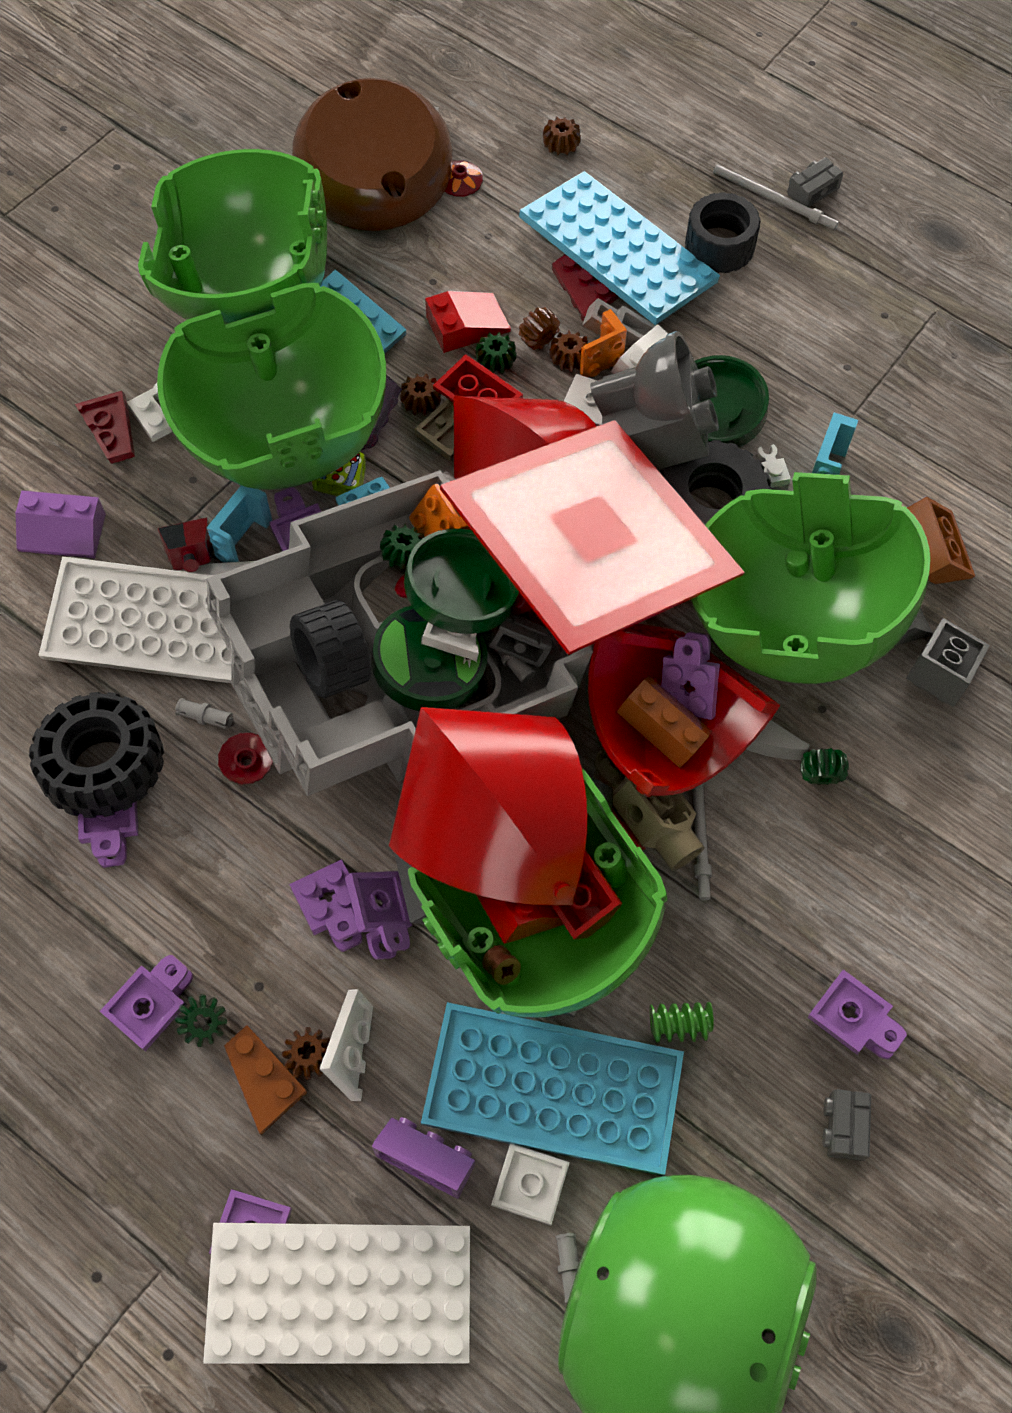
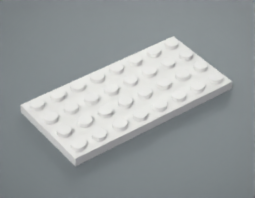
(134, 621)
(338, 1294)

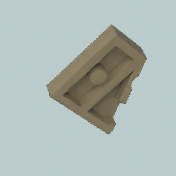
(438, 430)

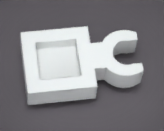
(774, 467)

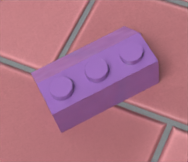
(58, 524)
(424, 1156)

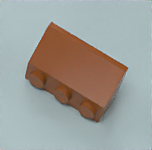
(947, 550)
(664, 721)

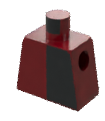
(187, 544)

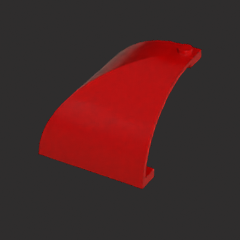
(503, 428)
(620, 667)
(494, 806)

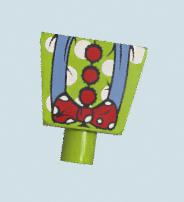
(343, 479)

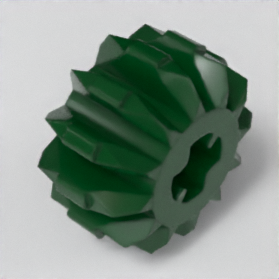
(496, 352)
(398, 545)
(824, 766)
(195, 1030)

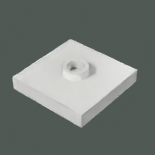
(581, 397)
(530, 1184)

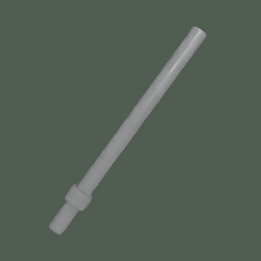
(815, 215)
(702, 869)

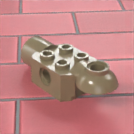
(654, 820)

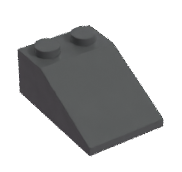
(948, 662)

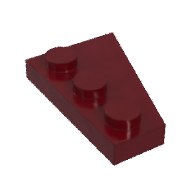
(580, 285)
(110, 425)

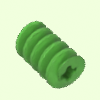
(681, 1021)

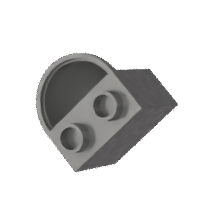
(662, 403)

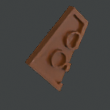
(263, 1079)

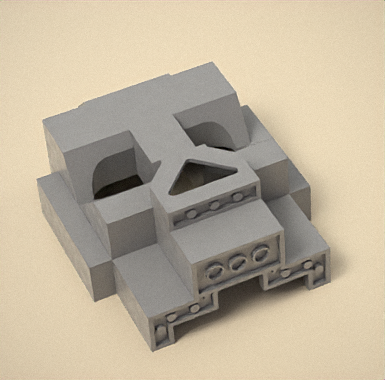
(331, 560)

